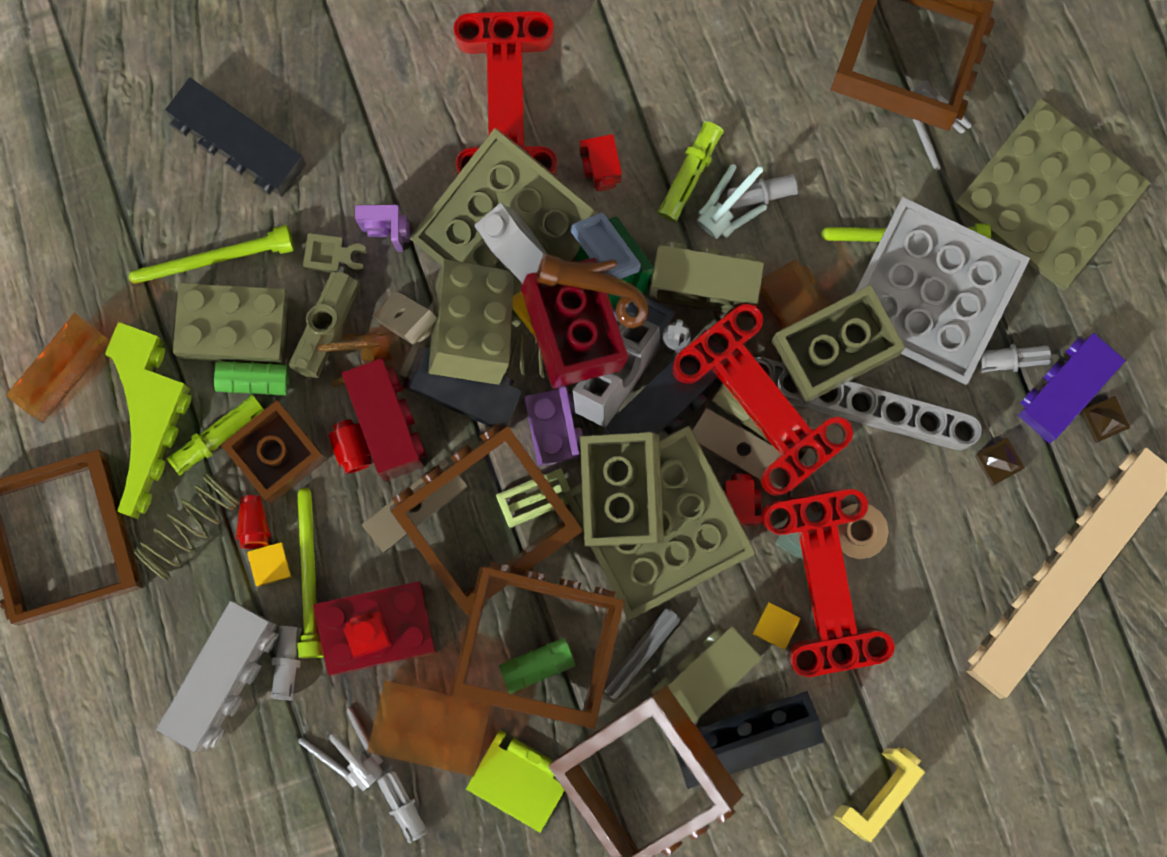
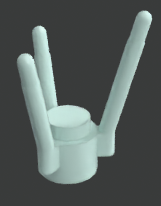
(717, 219)

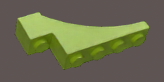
(153, 410)

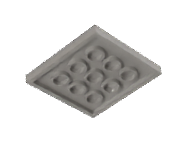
(942, 287)

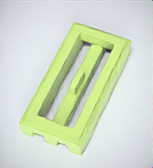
(508, 509)

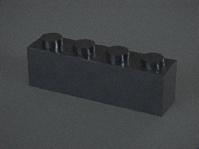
(235, 137)
(665, 399)
(760, 735)

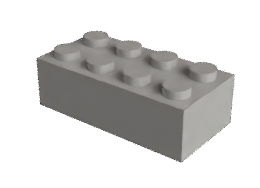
(218, 677)

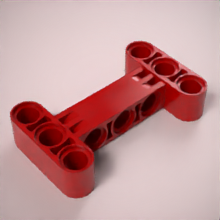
(505, 71)
(762, 399)
(828, 583)

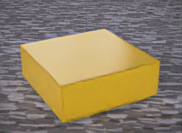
(269, 564)
(776, 626)

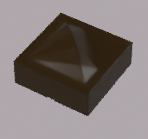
(1105, 419)
(999, 462)

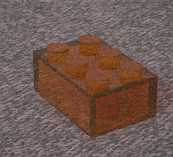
(429, 728)

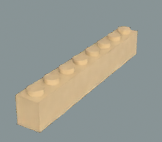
(1070, 574)

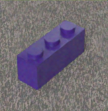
(1069, 386)

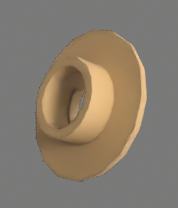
(876, 540)

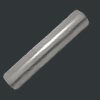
(641, 653)

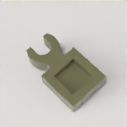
(327, 252)

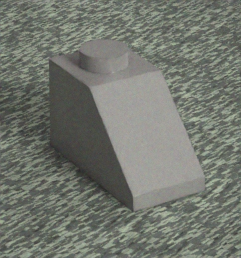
(511, 240)

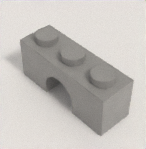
(603, 396)

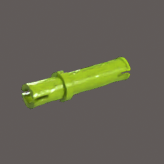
(697, 158)
(211, 438)

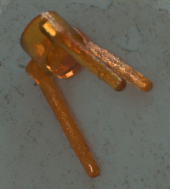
(371, 347)

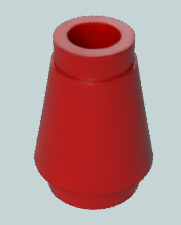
(252, 523)

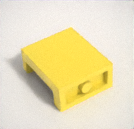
(888, 798)

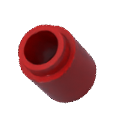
(350, 446)

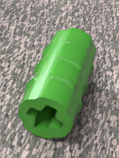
(251, 378)
(536, 665)

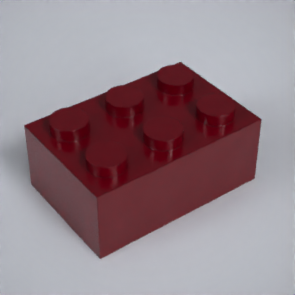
(574, 330)
(384, 419)
(405, 619)

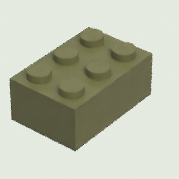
(705, 278)
(471, 322)
(231, 324)
(837, 344)
(622, 489)
(712, 672)

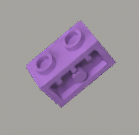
(382, 219)
(553, 427)

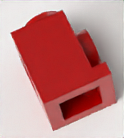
(601, 161)
(744, 498)
(366, 634)

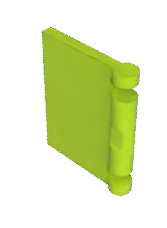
(517, 782)

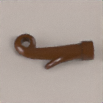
(591, 276)

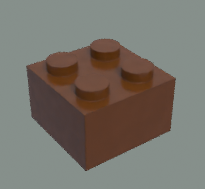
(273, 452)

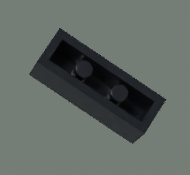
(474, 399)

